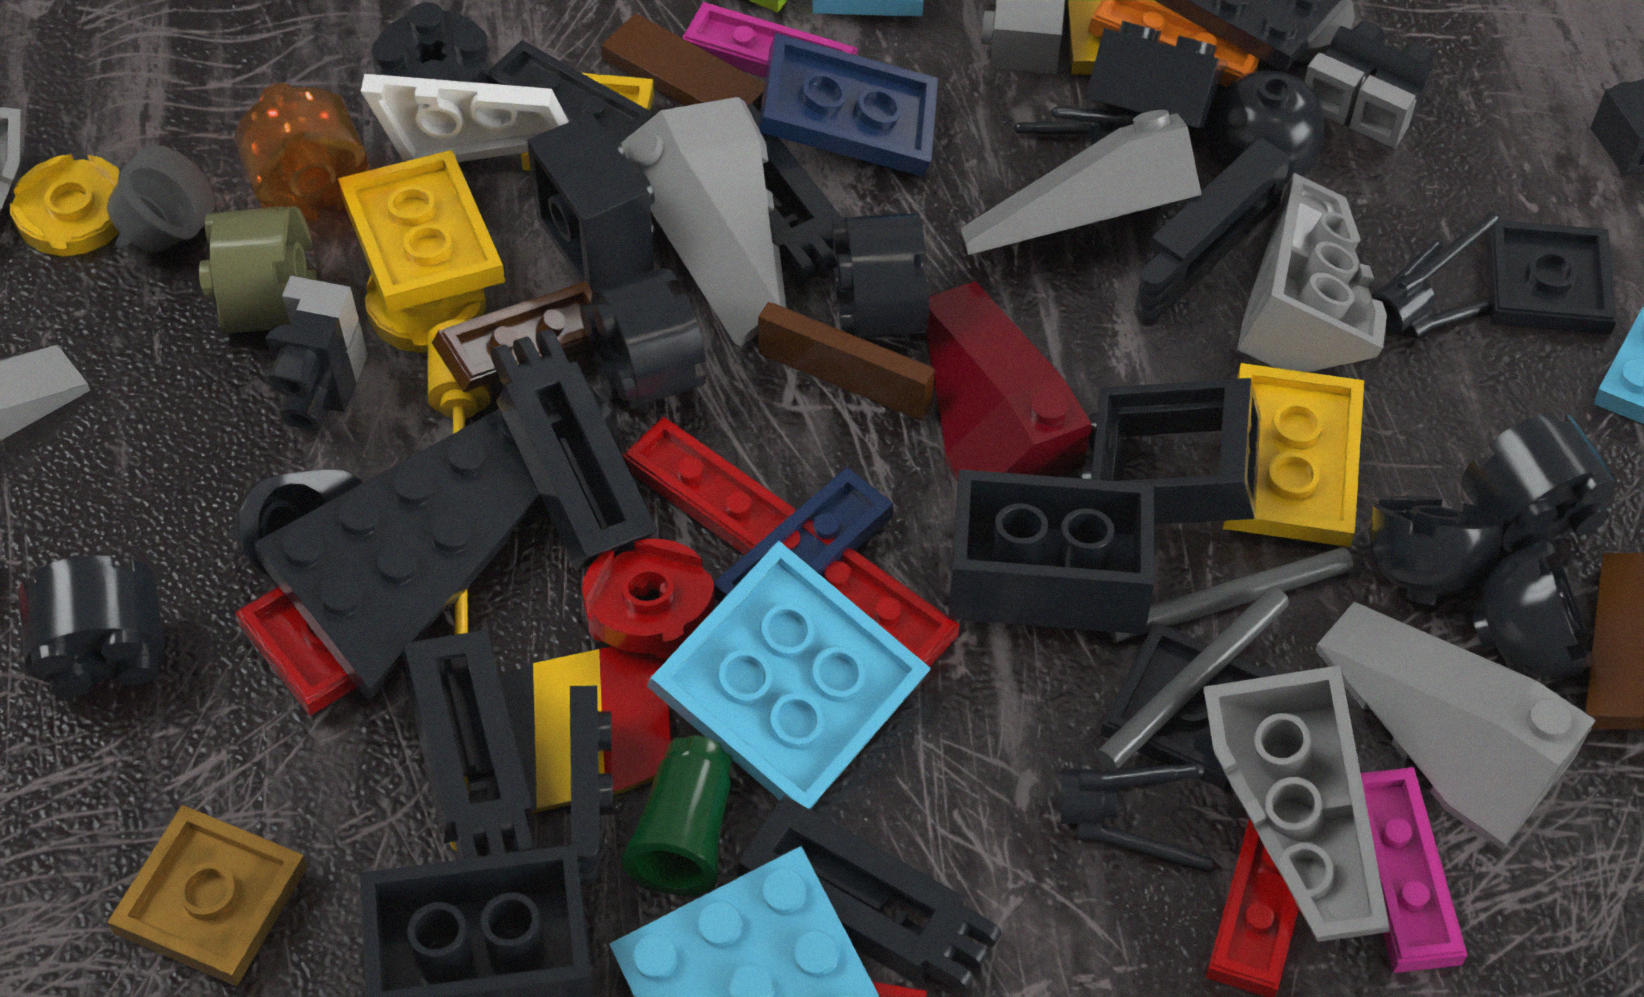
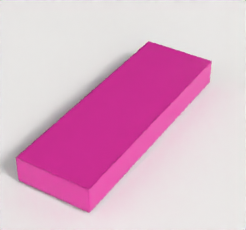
(744, 38)
(1411, 875)

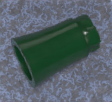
(682, 820)

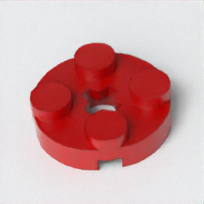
(651, 625)

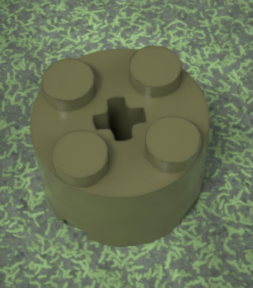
(252, 263)

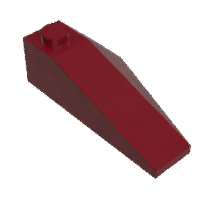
(998, 393)

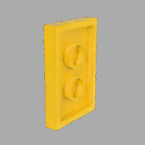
(420, 231)
(1305, 455)

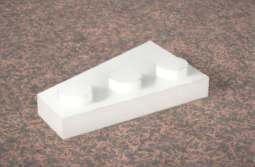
(460, 116)

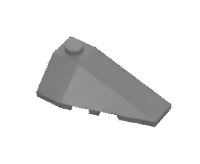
(1116, 176)

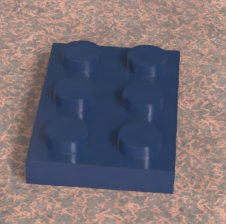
(849, 105)

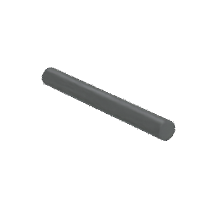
(1245, 590)
(1192, 679)

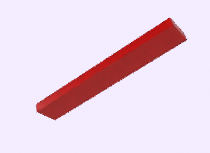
(747, 512)

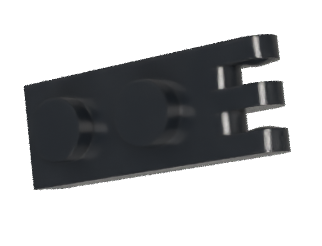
(589, 789)

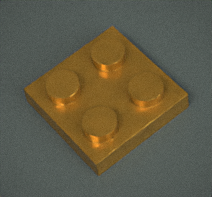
(208, 895)

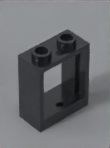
(1176, 409)

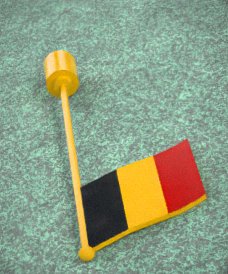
(540, 692)

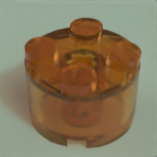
(298, 147)

